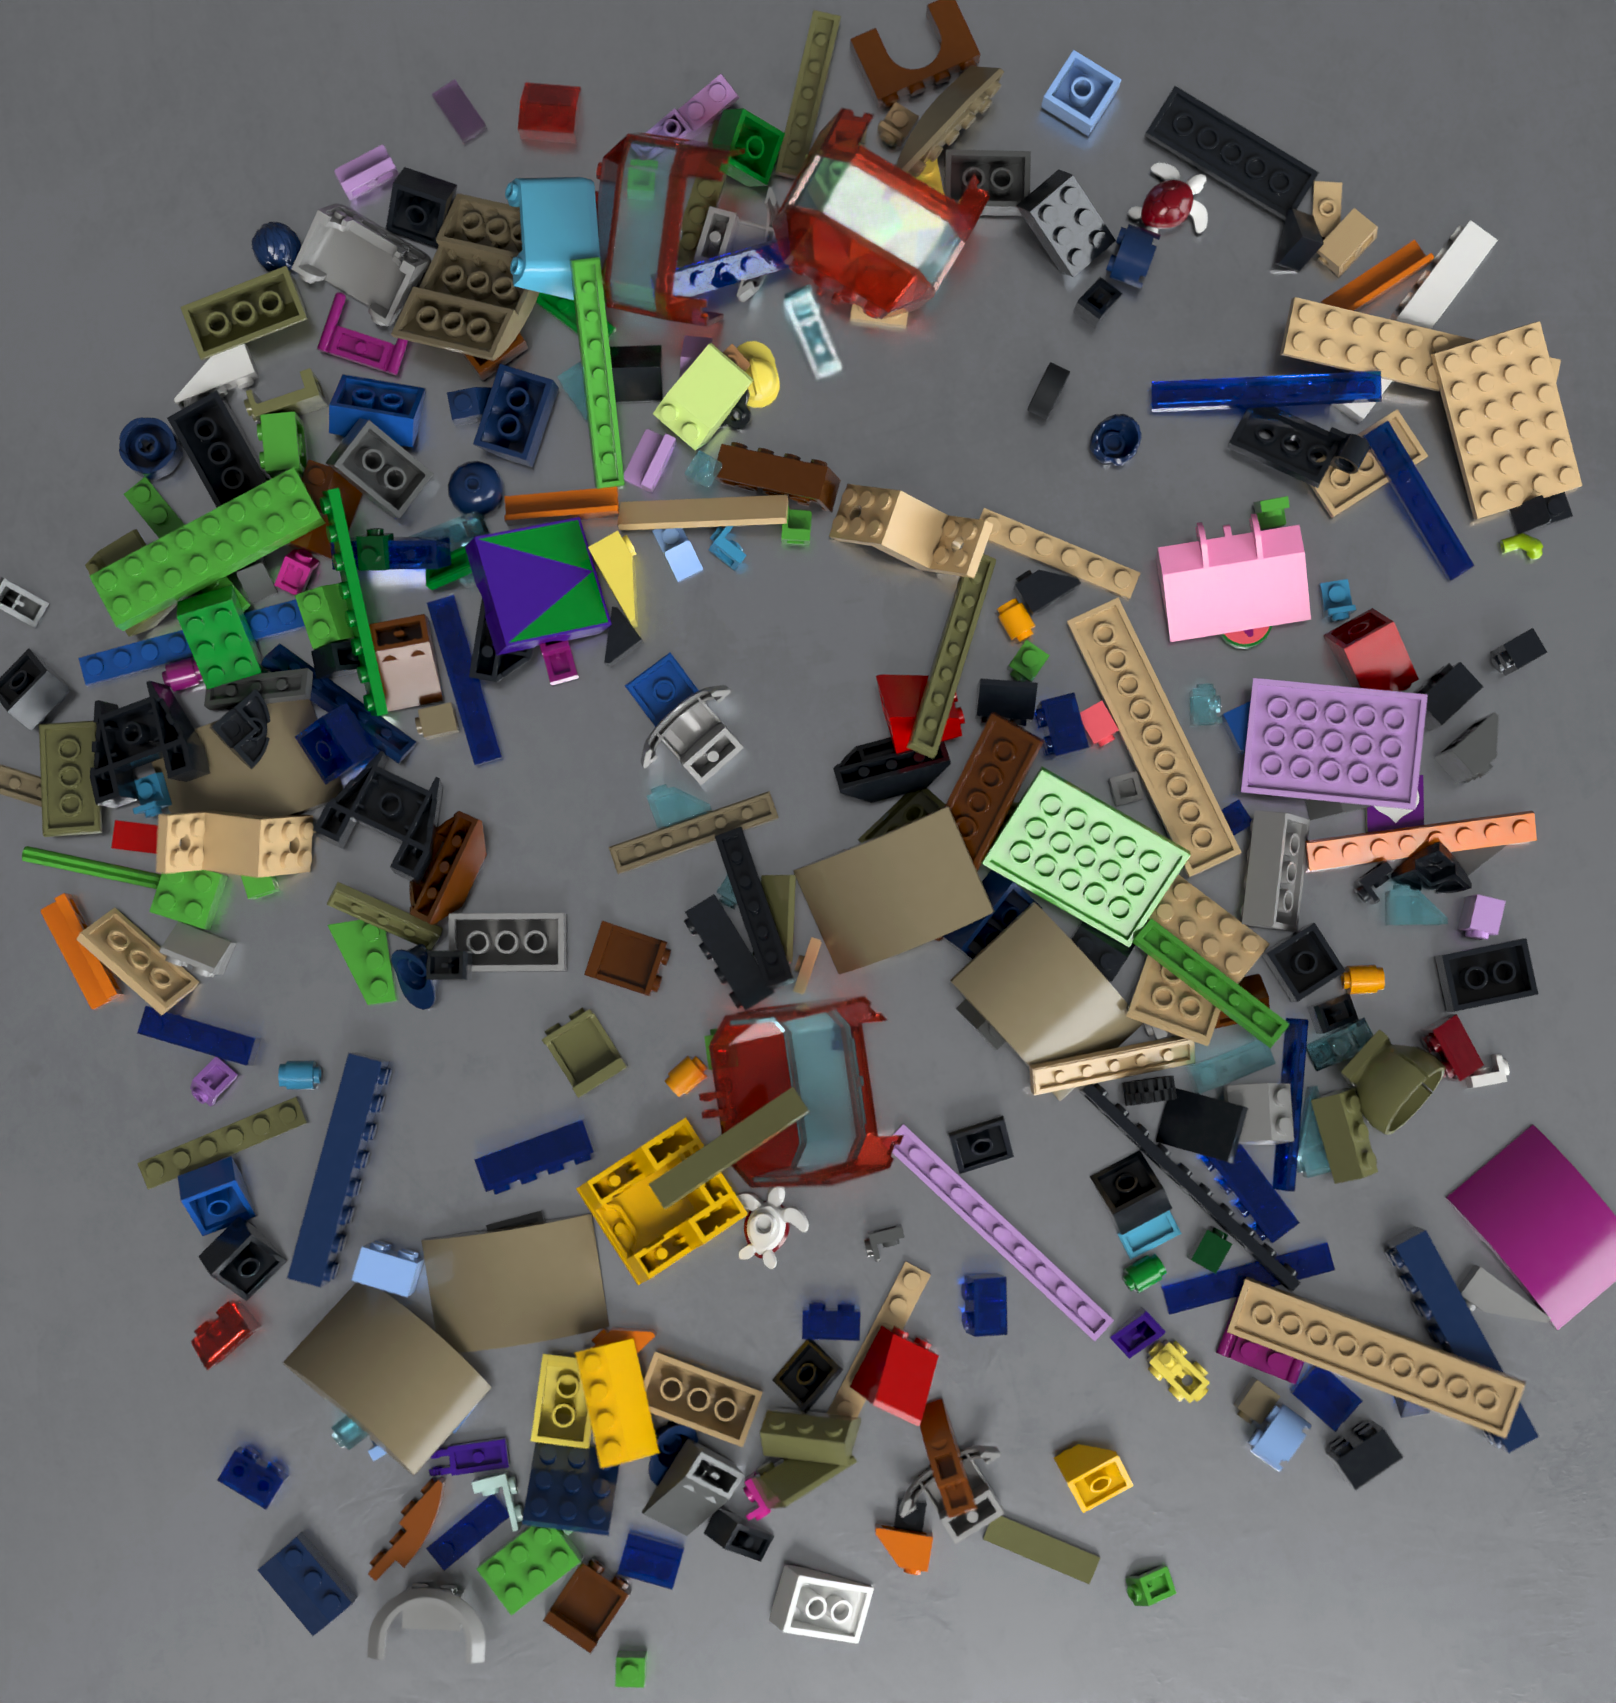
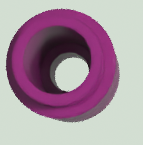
(182, 674)

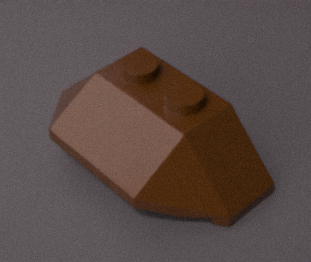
(453, 868)

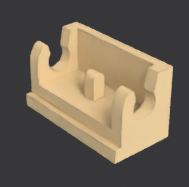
(1347, 242)

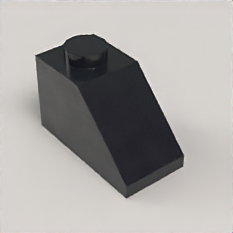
(1043, 589)
(335, 660)
(738, 1535)

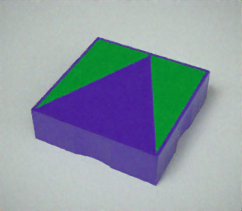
(538, 585)

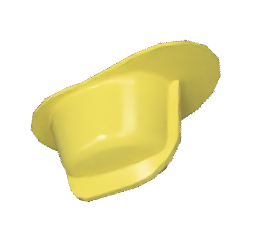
(763, 371)

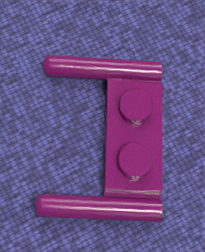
(358, 346)
(1259, 1356)

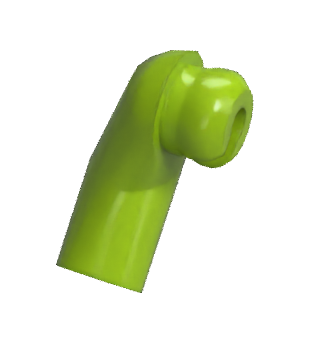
(1525, 542)

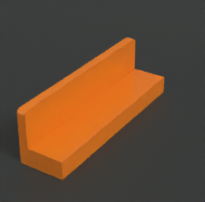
(1380, 278)
(561, 506)
(90, 973)

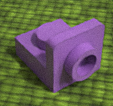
(212, 1081)

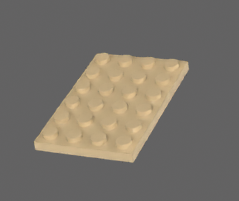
(1506, 419)

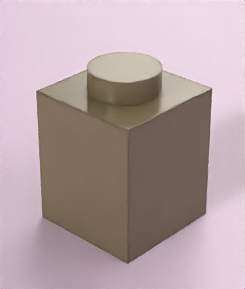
(437, 721)
(1255, 1401)

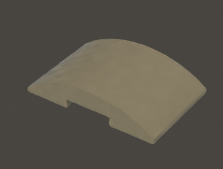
(468, 289)
(277, 786)
(894, 891)
(1044, 993)
(516, 1284)
(388, 1374)

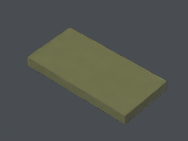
(65, 779)

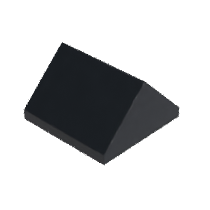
(637, 373)
(980, 1144)
(808, 1374)

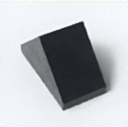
(1298, 240)
(1097, 302)
(621, 638)
(449, 965)
(1332, 1013)

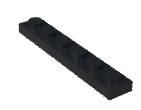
(754, 909)

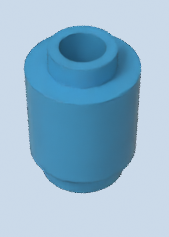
(299, 1075)

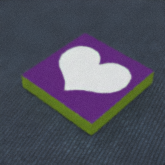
(1388, 818)

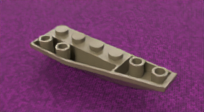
(947, 115)

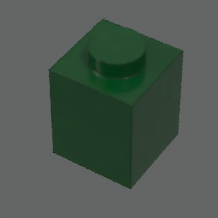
(1210, 1249)

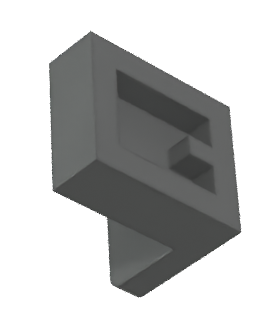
(887, 1236)

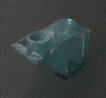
(1339, 1044)

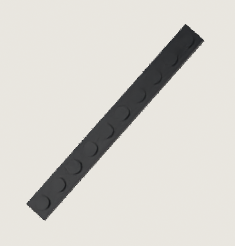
(1198, 1193)

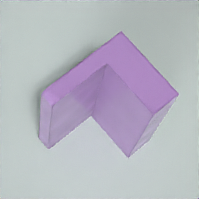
(366, 172)
(649, 460)

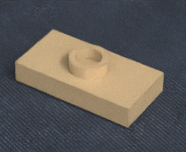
(1326, 206)
(805, 965)

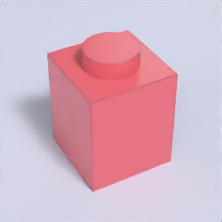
(1098, 724)

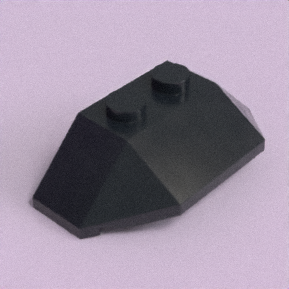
(485, 663)
(878, 773)

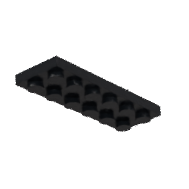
(1231, 153)

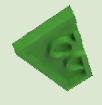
(368, 958)

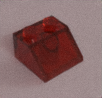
(549, 112)
(224, 1334)

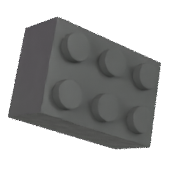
(999, 173)
(379, 468)

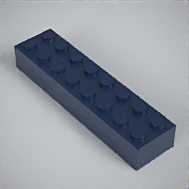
(338, 1170)
(1450, 1317)

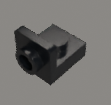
(1375, 877)

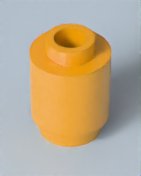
(1016, 620)
(1363, 979)
(686, 1075)

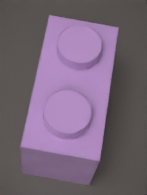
(1481, 916)

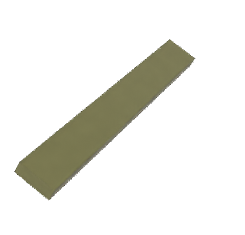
(950, 660)

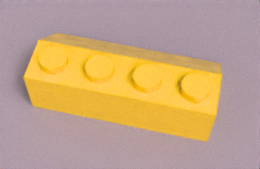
(617, 1403)

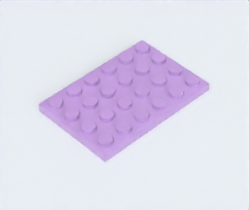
(1334, 743)

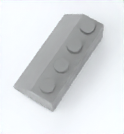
(1275, 871)

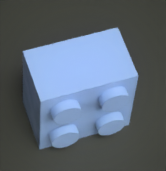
(1081, 92)
(388, 1268)

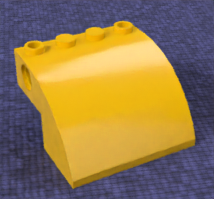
(635, 1220)

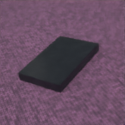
(1202, 1125)

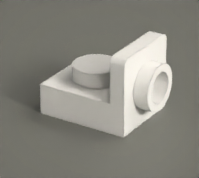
(1485, 1077)

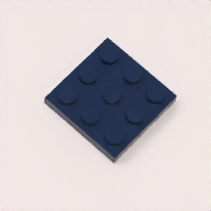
(570, 1490)

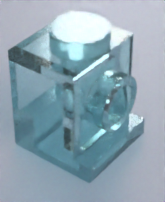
(1204, 706)

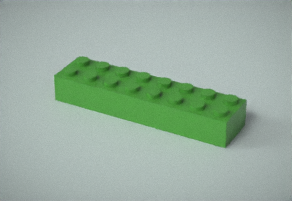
(207, 549)

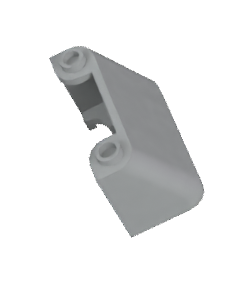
(361, 261)

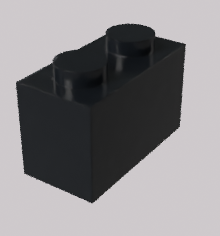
(1518, 652)

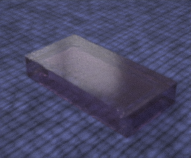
(459, 110)

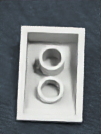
(820, 1605)

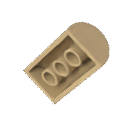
(700, 1399)

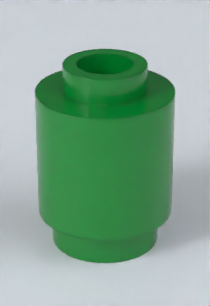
(1144, 1273)

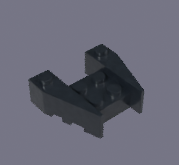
(139, 736)
(390, 808)

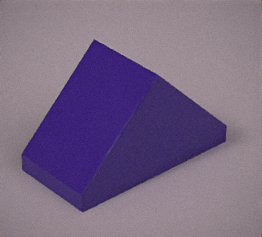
(1137, 1333)

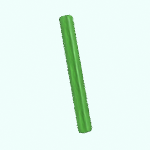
(90, 867)

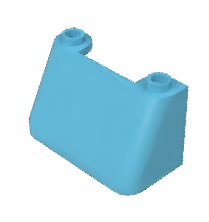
(556, 227)

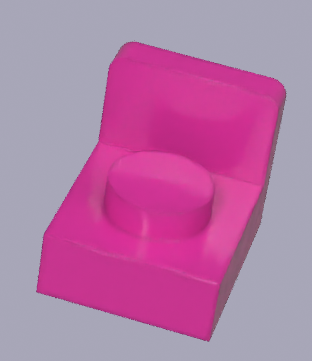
(296, 571)
(760, 1510)

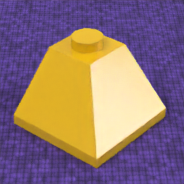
(1092, 1474)

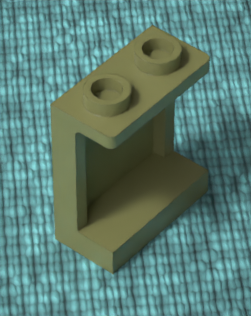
(301, 401)
(584, 1051)

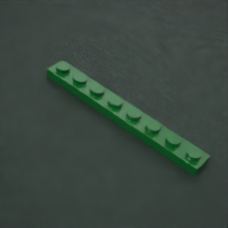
(356, 614)

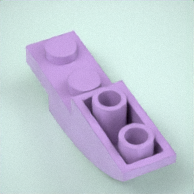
(698, 112)

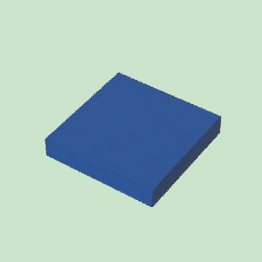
(661, 688)

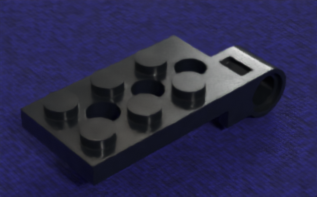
(1339, 448)

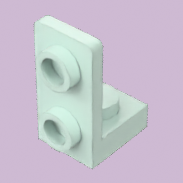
(490, 1485)

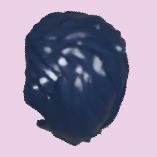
(275, 246)
(1116, 439)

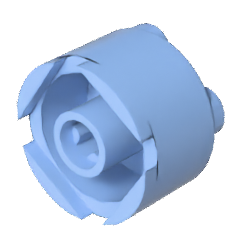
(1279, 1437)

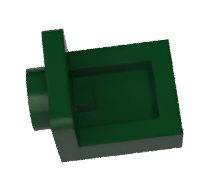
(373, 550)

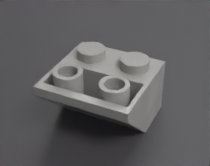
(199, 948)

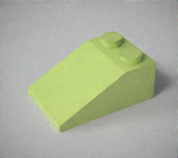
(703, 397)

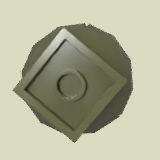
(1391, 1080)

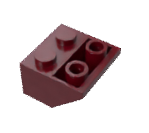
(1452, 1047)

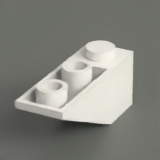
(220, 373)

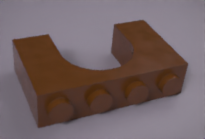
(891, 82)

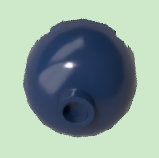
(476, 488)

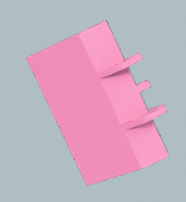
(1234, 581)

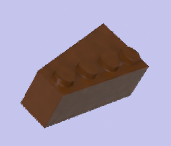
(778, 475)

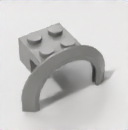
(727, 233)
(695, 735)
(987, 1503)
(429, 1610)

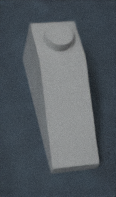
(1492, 1296)

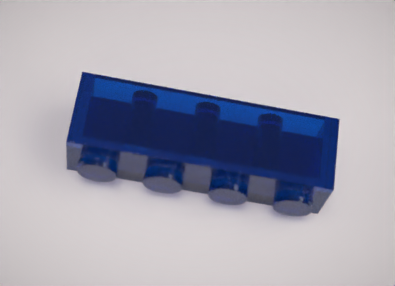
(413, 552)
(200, 1036)
(534, 1156)
(1254, 1195)

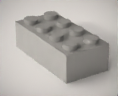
(511, 940)

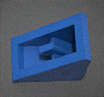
(1236, 725)

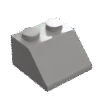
(1268, 1113)

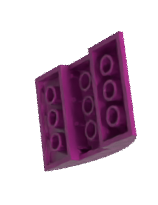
(1542, 1224)

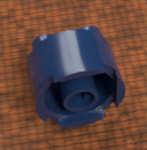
(1133, 256)
(134, 451)

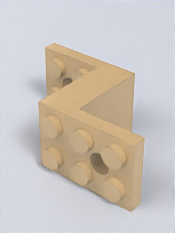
(910, 530)
(234, 843)

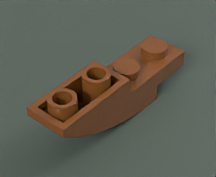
(946, 1460)
(418, 1522)

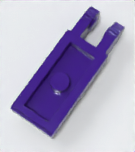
(472, 1457)

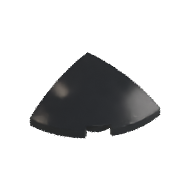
(245, 729)
(1432, 869)

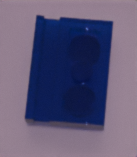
(1326, 1397)
(650, 1560)

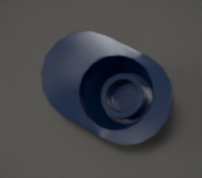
(411, 974)
(670, 1442)

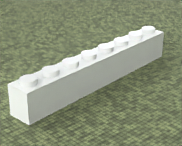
(1436, 291)

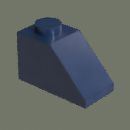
(468, 404)

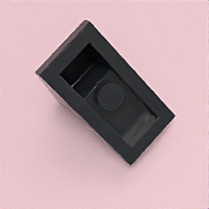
(1540, 512)

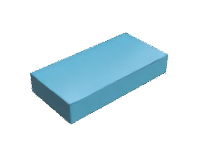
(1149, 1235)

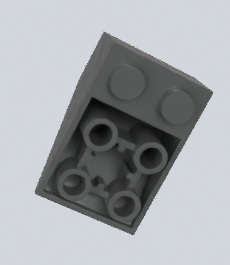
(693, 1488)

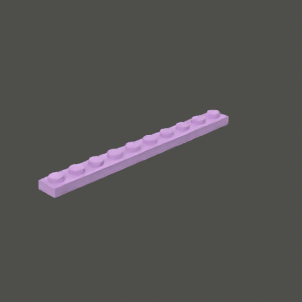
(1001, 1234)

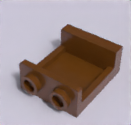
(627, 959)
(587, 1604)

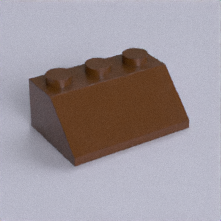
(321, 478)

